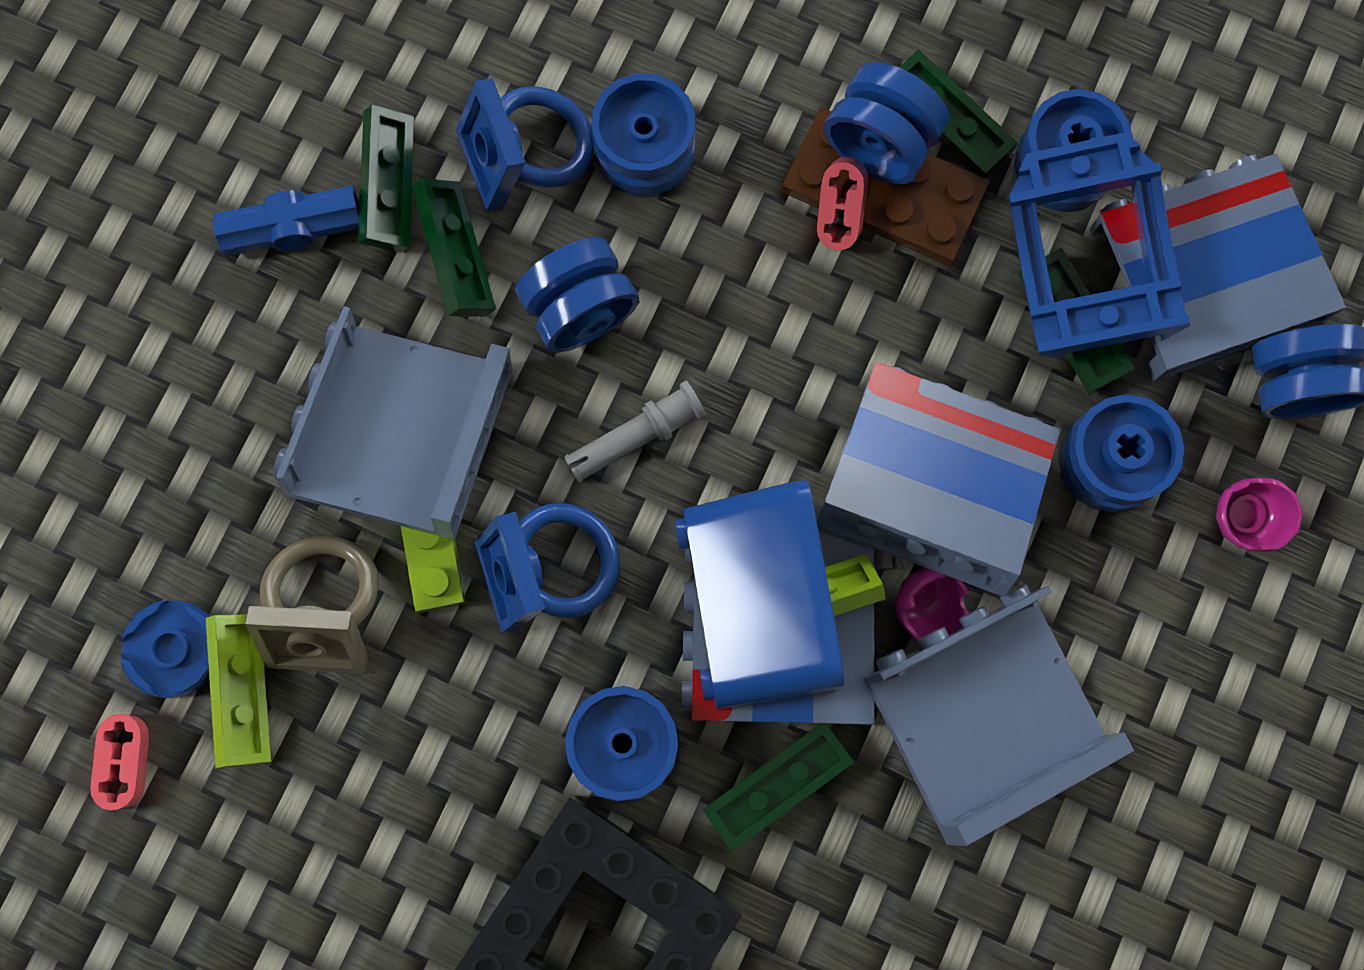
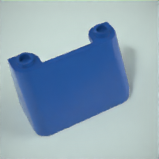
(762, 596)

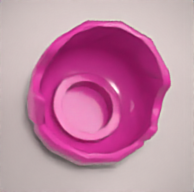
(1259, 514)
(929, 603)

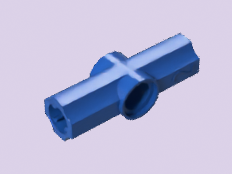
(287, 221)

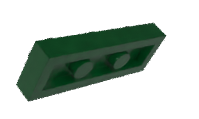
(970, 130)
(386, 179)
(453, 248)
(1093, 366)
(778, 786)

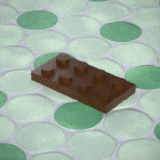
(920, 215)

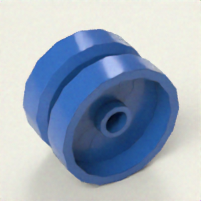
(1067, 120)
(887, 122)
(644, 134)
(576, 294)
(1311, 371)
(1143, 436)
(592, 743)

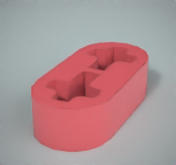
(831, 203)
(107, 762)

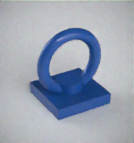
(495, 145)
(516, 573)

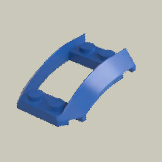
(1110, 315)

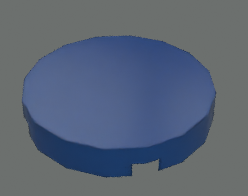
(167, 649)

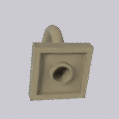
(309, 635)

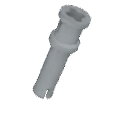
(656, 421)

